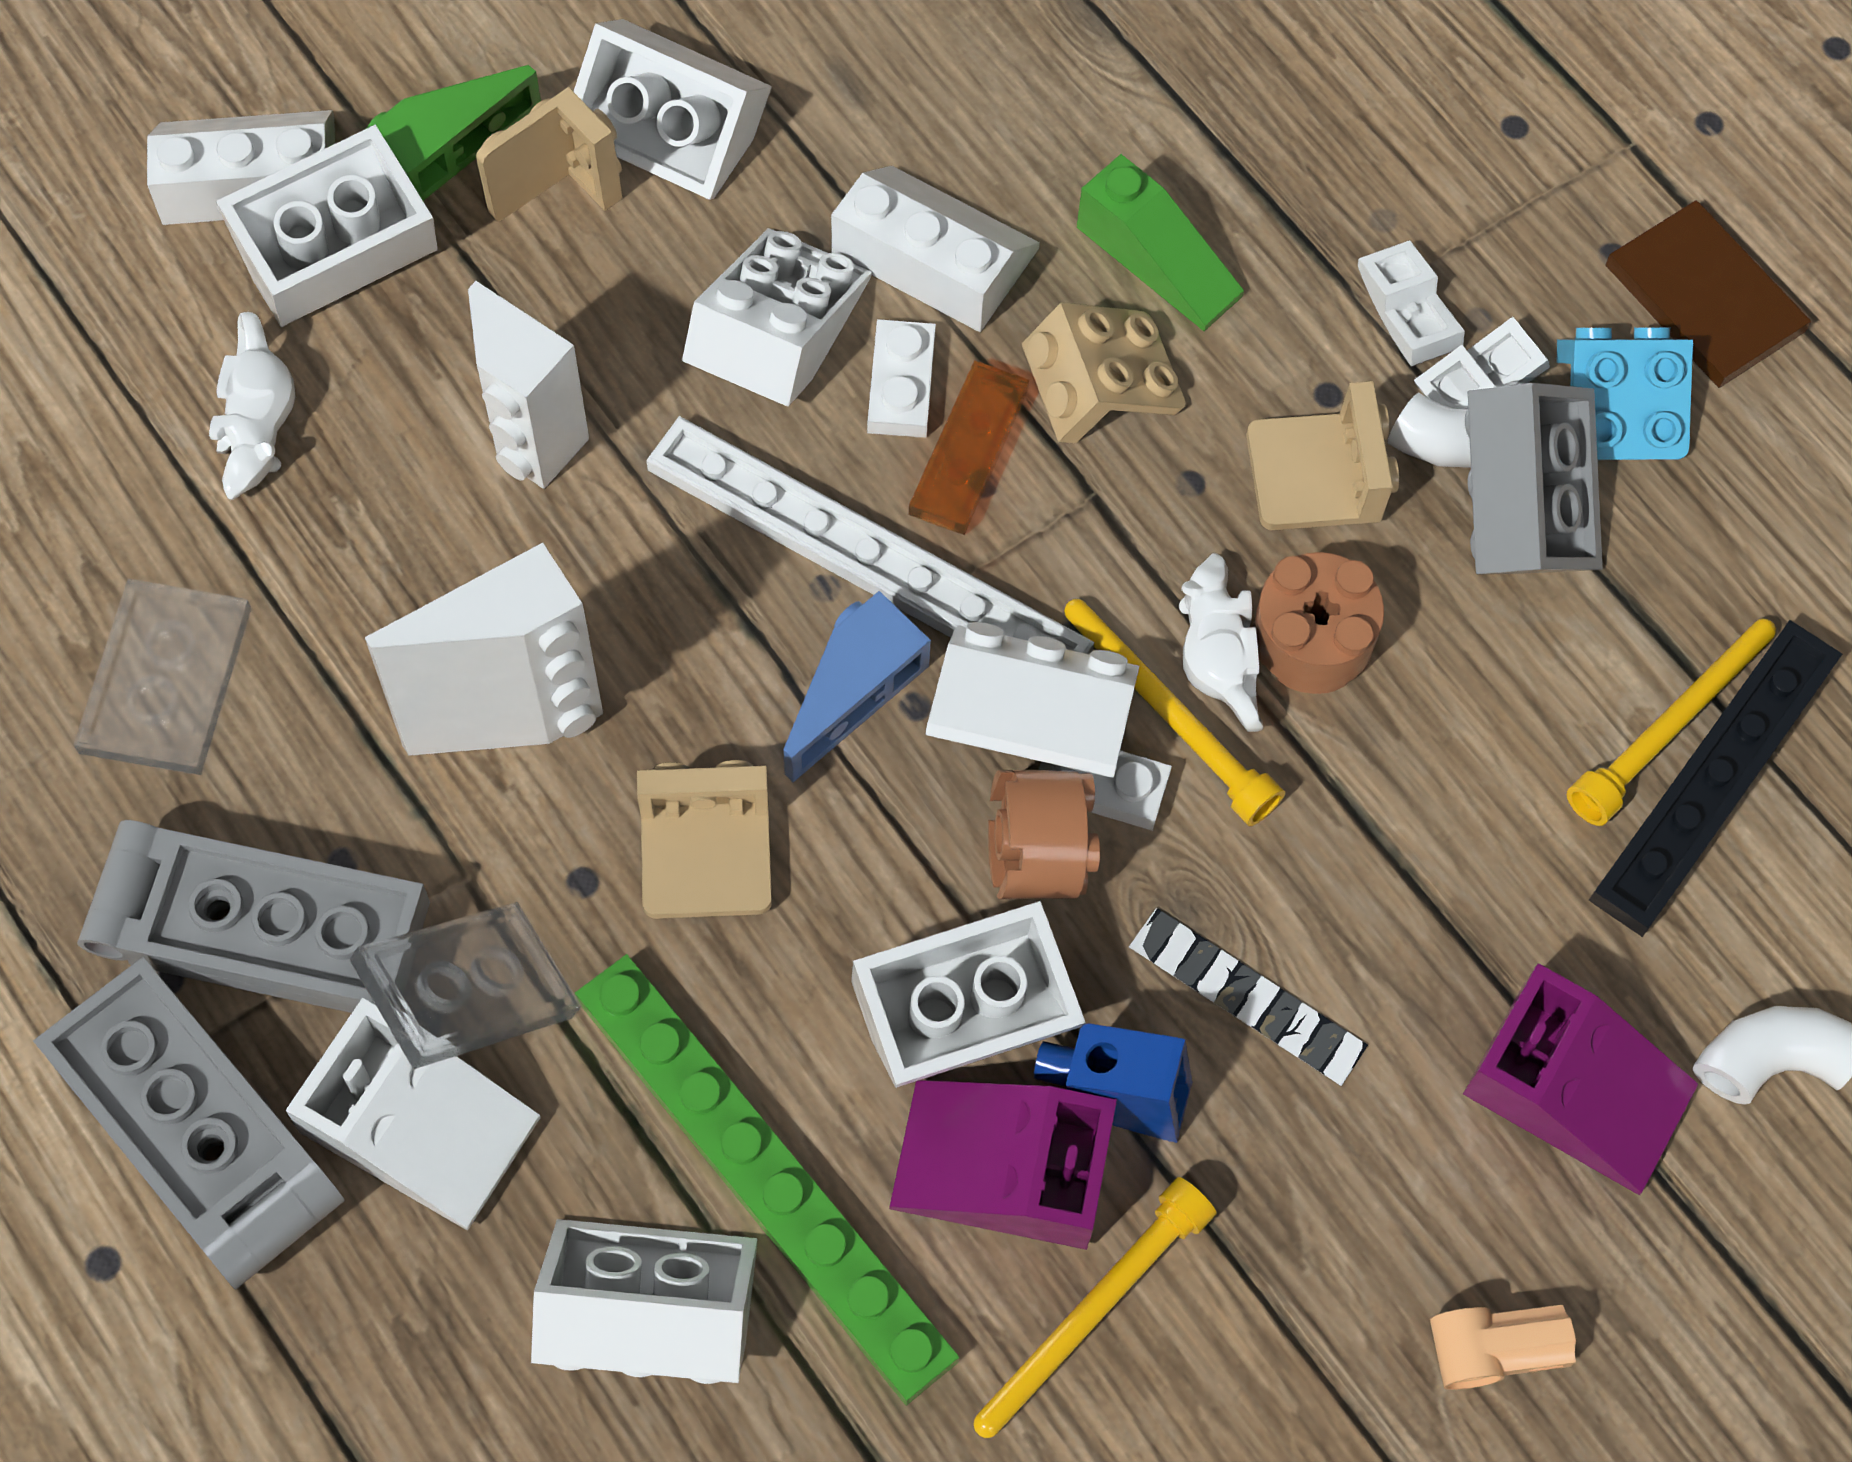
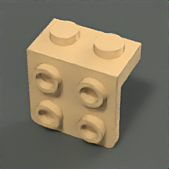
(544, 147)
(1098, 363)
(1324, 465)
(705, 840)

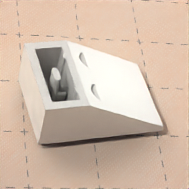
(773, 315)
(425, 1130)

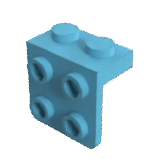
(1638, 390)

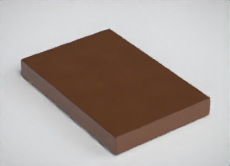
(1708, 292)

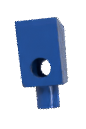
(1137, 1068)

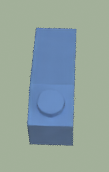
(863, 667)

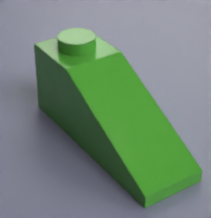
(445, 128)
(1156, 242)

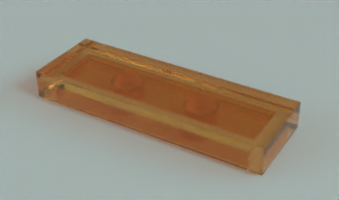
(968, 447)

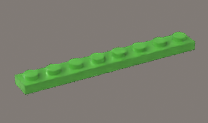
(768, 1180)

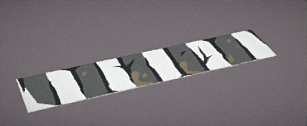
(1249, 996)

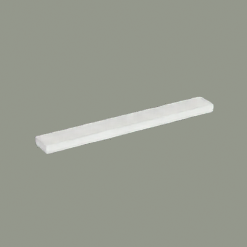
(842, 538)

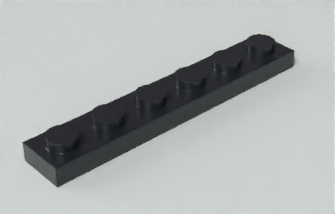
(1715, 778)

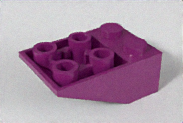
(1582, 1080)
(1005, 1158)

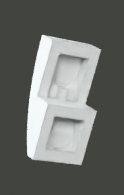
(1407, 302)
(1493, 361)

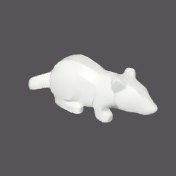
(258, 401)
(1220, 644)

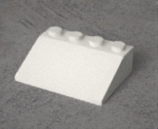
(491, 662)

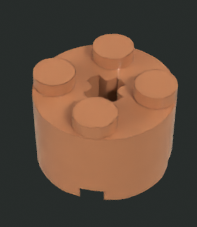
(1323, 591)
(1041, 834)

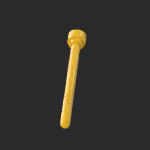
(1252, 793)
(1600, 793)
(1180, 1213)

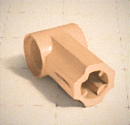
(1484, 1347)

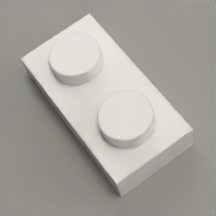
(901, 378)
(1133, 792)

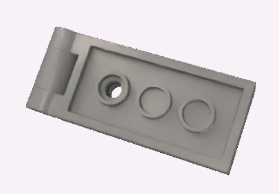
(286, 924)
(171, 1099)

